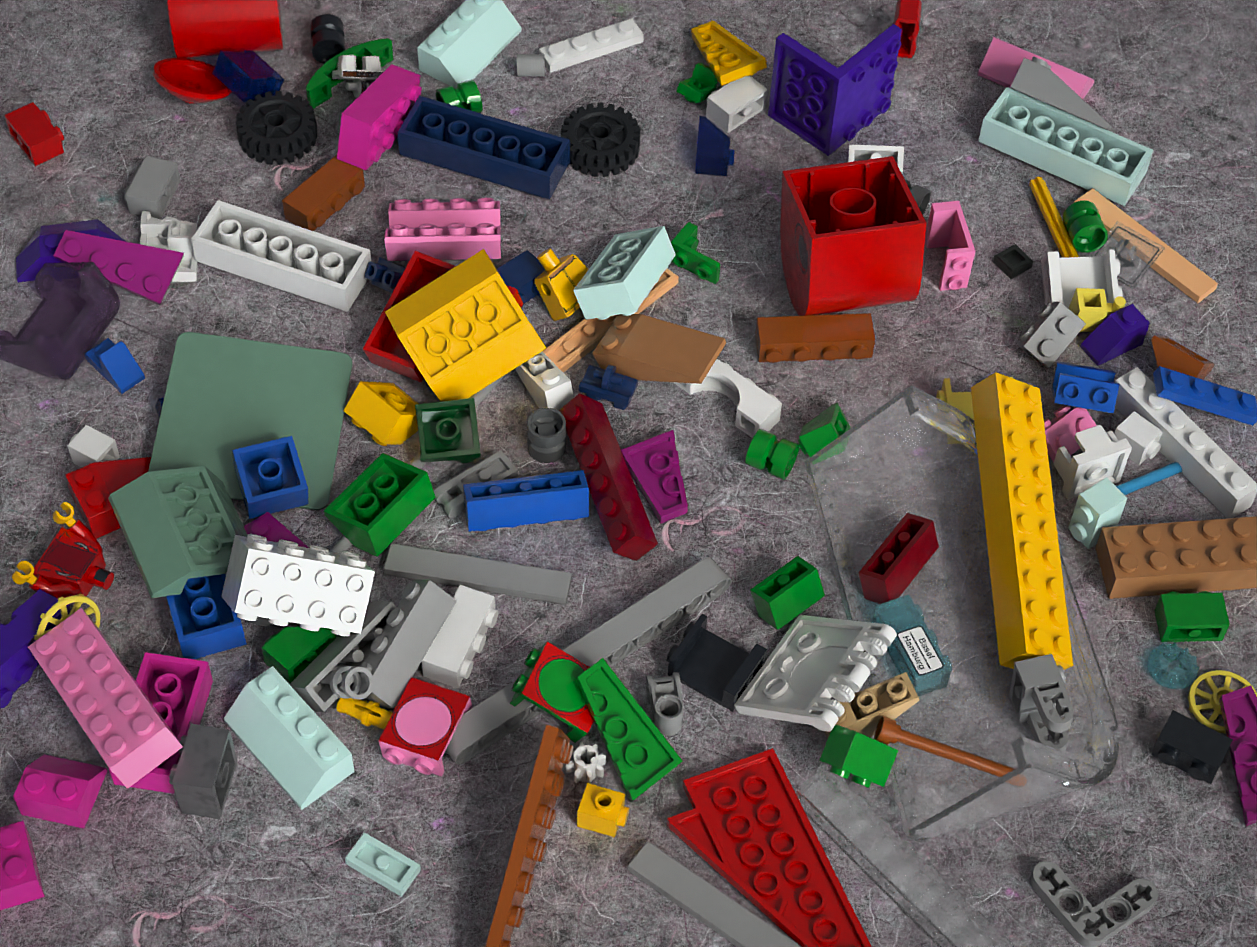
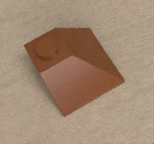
(1179, 358)

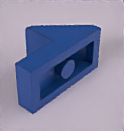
(115, 364)

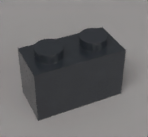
(1191, 747)

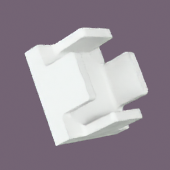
(1101, 458)

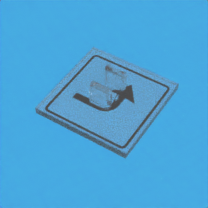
(1134, 253)

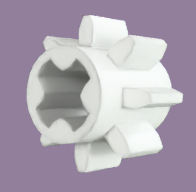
(589, 771)

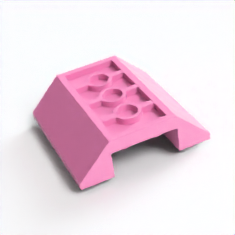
(443, 229)

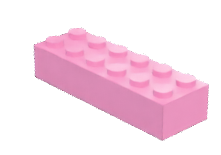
(105, 698)

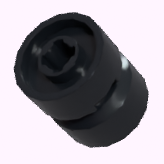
(326, 37)

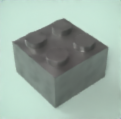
(204, 771)

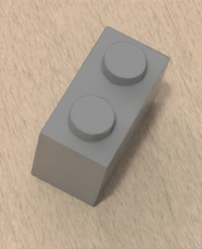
(152, 187)

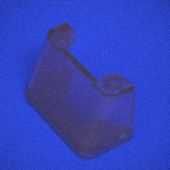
(66, 323)

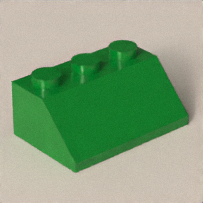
(380, 503)

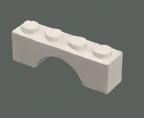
(754, 406)

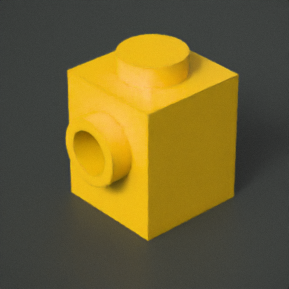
(602, 810)

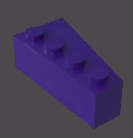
(15, 657)

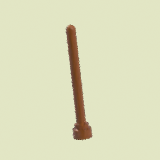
(890, 732)

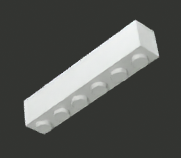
(1184, 442)

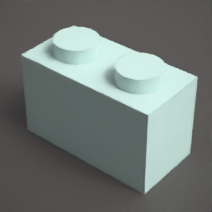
(1095, 509)

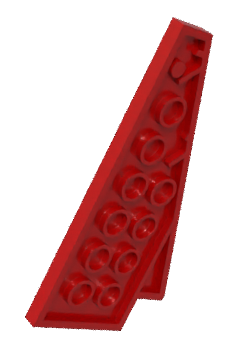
(764, 845)

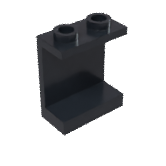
(714, 664)

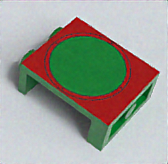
(553, 688)

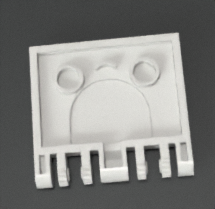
(810, 666)

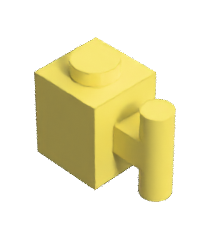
(1092, 307)

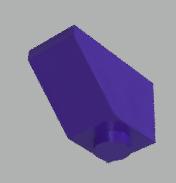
(1116, 335)

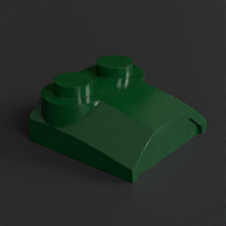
(448, 431)

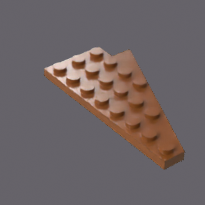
(528, 845)

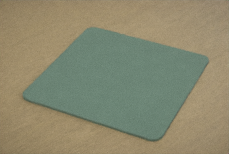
(248, 393)

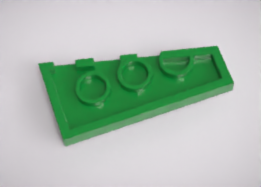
(629, 735)

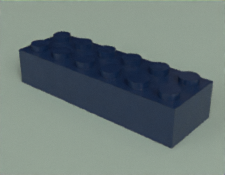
(484, 147)

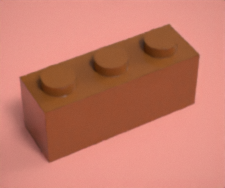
(323, 194)

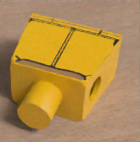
(558, 283)

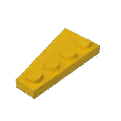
(726, 53)

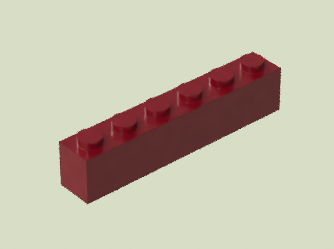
(608, 478)

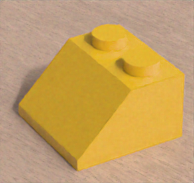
(383, 412)

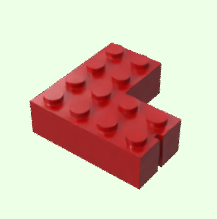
(383, 344)

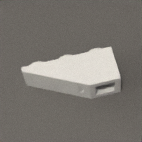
(545, 382)

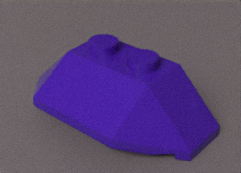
(45, 242)

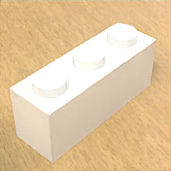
(460, 637)

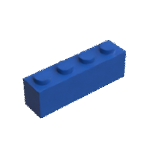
(526, 500)

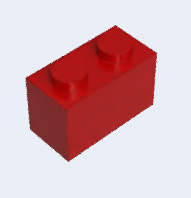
(35, 133)

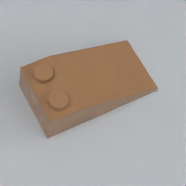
(657, 350)

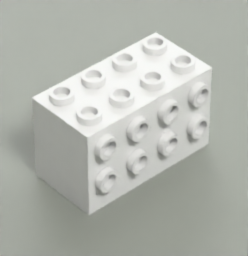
(297, 585)

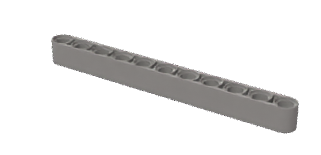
(611, 641)

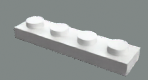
(591, 45)

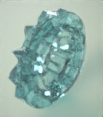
(1176, 678)

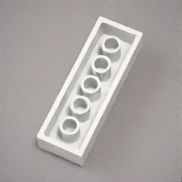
(281, 255)

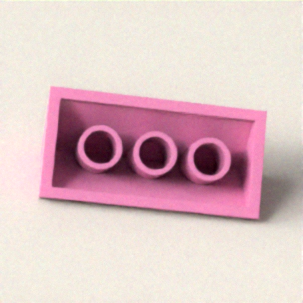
(1005, 59)

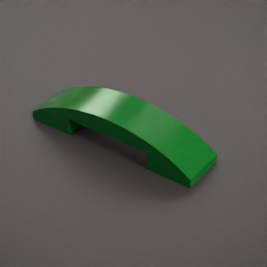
(320, 84)

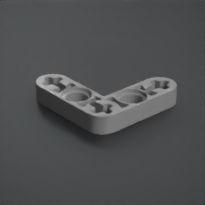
(1086, 914)

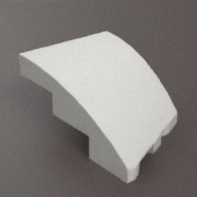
(173, 236)

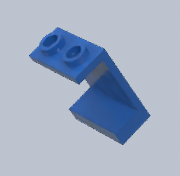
(1084, 387)

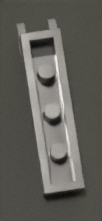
(400, 646)

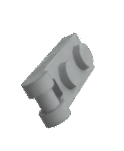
(491, 469)

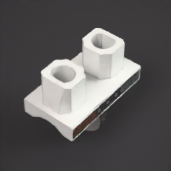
(347, 70)

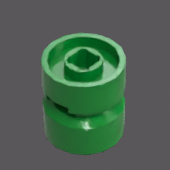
(465, 96)
(1085, 226)
(770, 453)

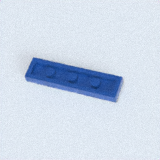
(1205, 395)

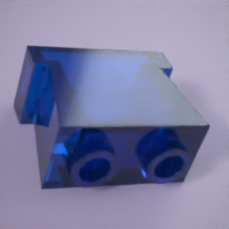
(246, 74)

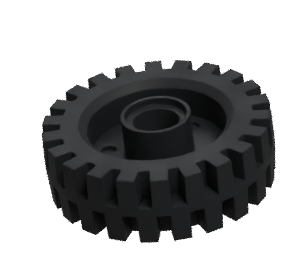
(276, 127)
(601, 139)

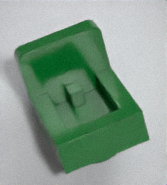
(699, 85)

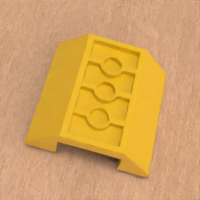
(465, 329)

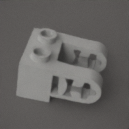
(1040, 699)

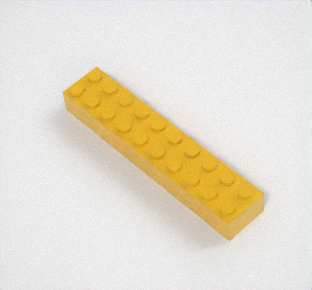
(1020, 522)

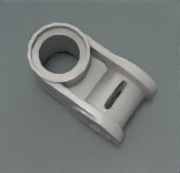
(666, 698)

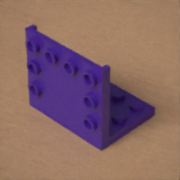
(830, 102)

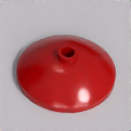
(189, 80)

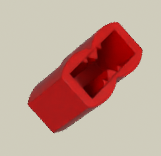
(908, 19)

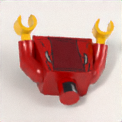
(70, 562)

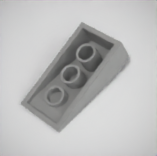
(1039, 82)

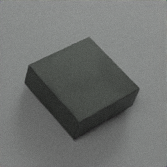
(1013, 261)

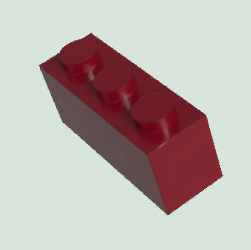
(898, 559)

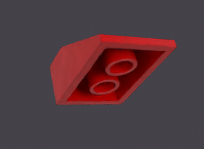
(94, 484)

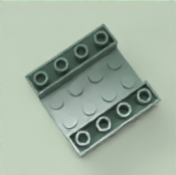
(177, 526)

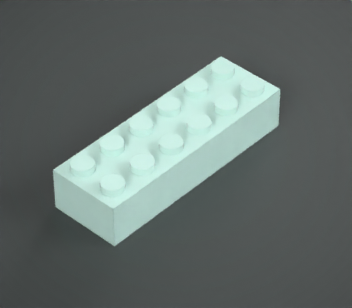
(1065, 145)

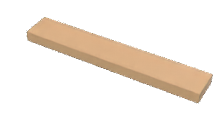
(1169, 263)
(588, 333)

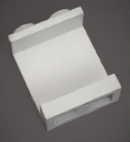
(1066, 274)

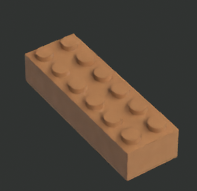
(1178, 557)

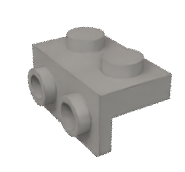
(1051, 333)

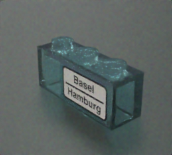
(915, 646)

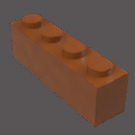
(814, 337)

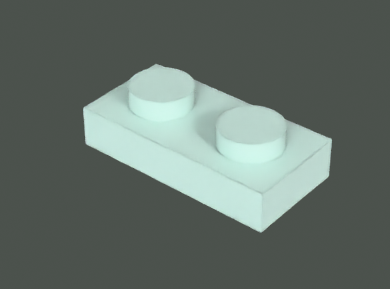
(382, 864)

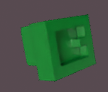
(692, 260)

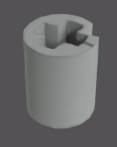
(530, 65)

